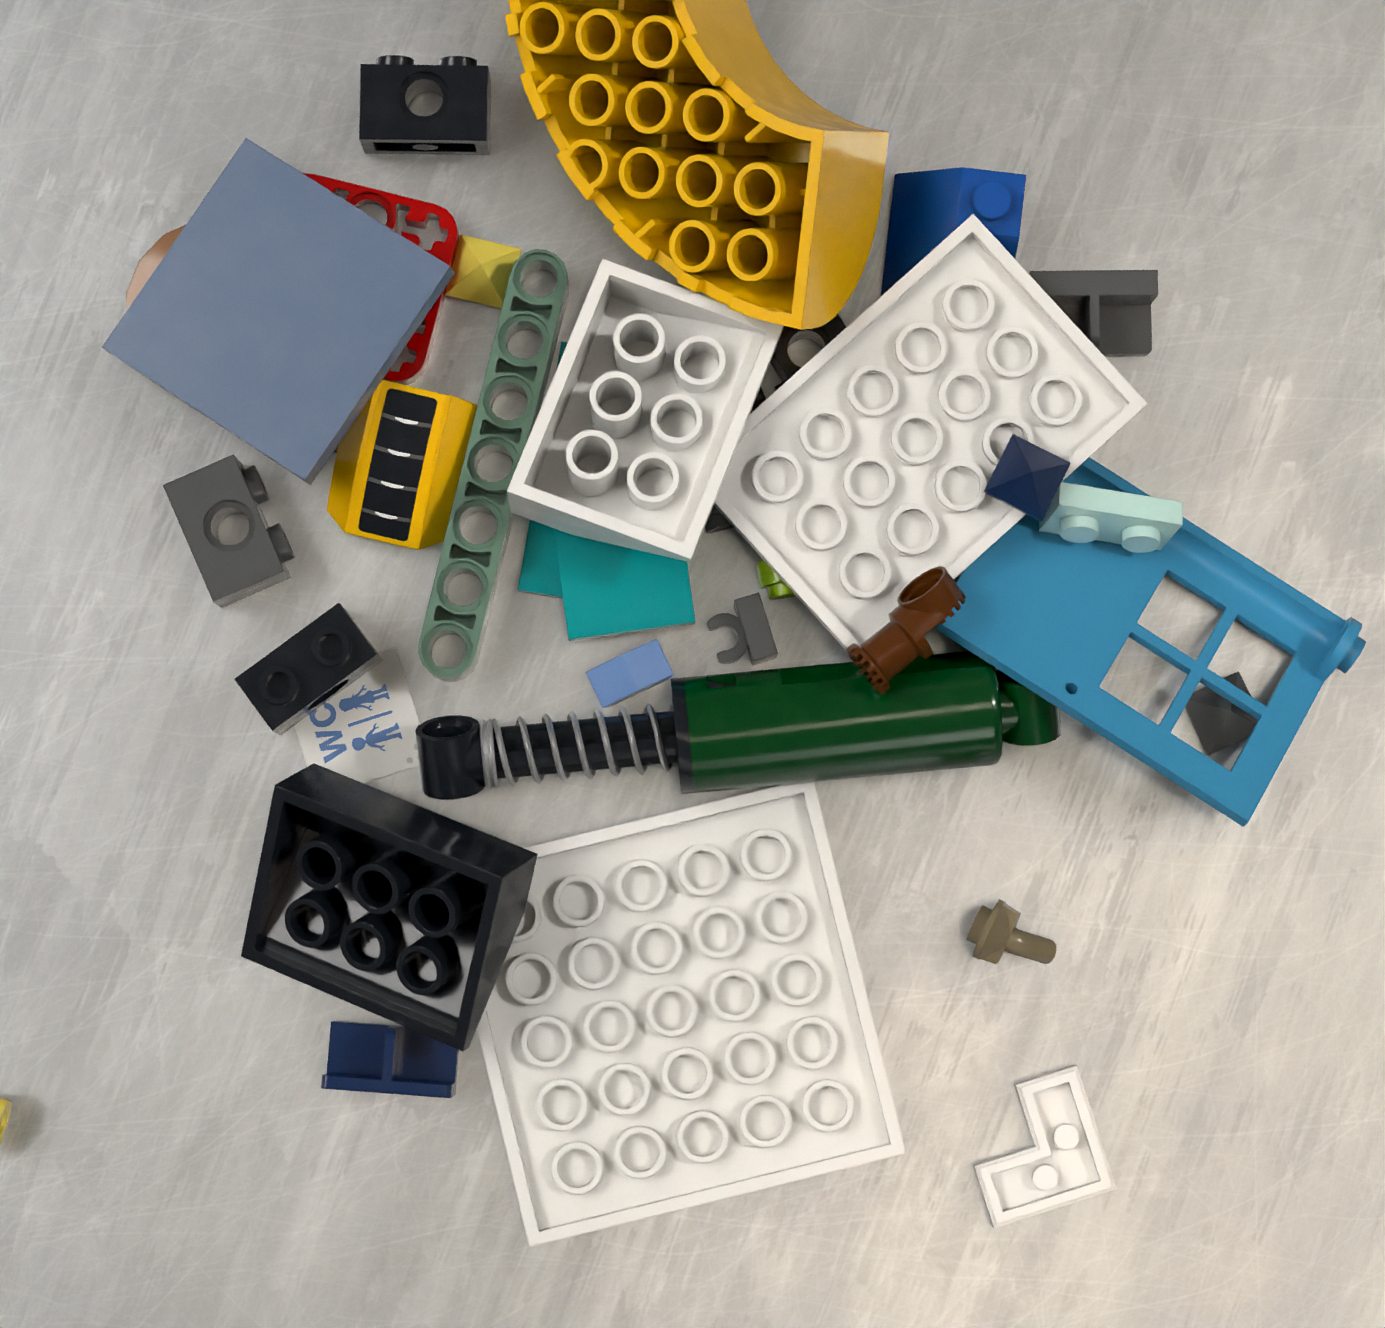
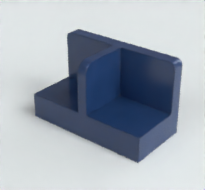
(389, 1061)

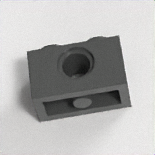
(202, 503)

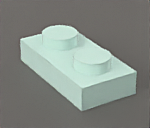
(1112, 516)

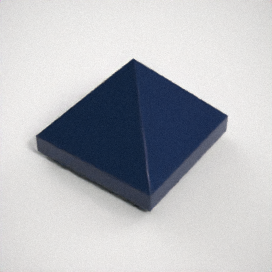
(1027, 477)

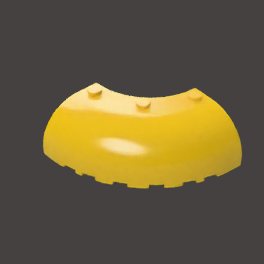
(705, 150)

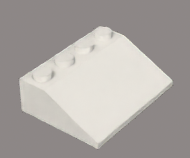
(642, 415)

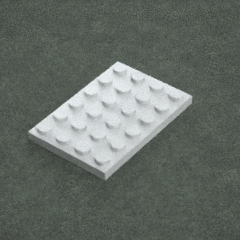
(894, 428)

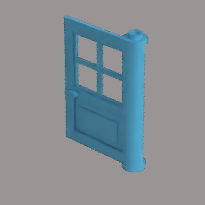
(1064, 609)

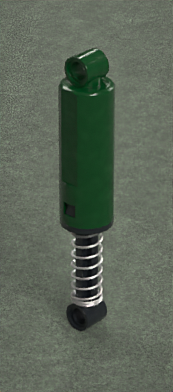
(759, 730)

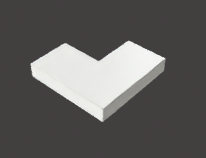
(1065, 1155)

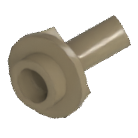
(997, 932)

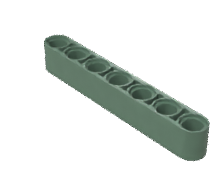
(490, 434)

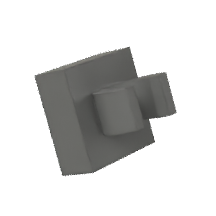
(751, 631)

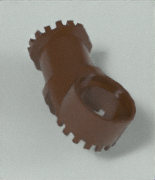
(902, 640)

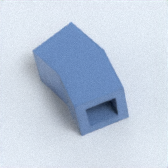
(630, 674)

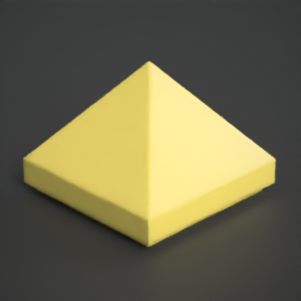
(481, 271)

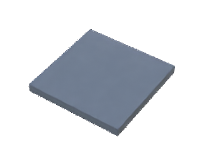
(278, 310)

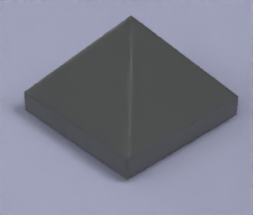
(1217, 719)

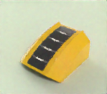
(401, 466)

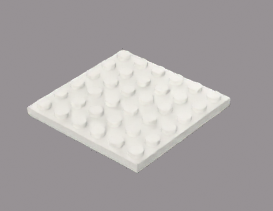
(683, 1018)

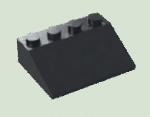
(385, 903)

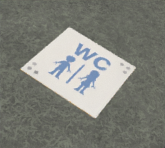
(366, 726)

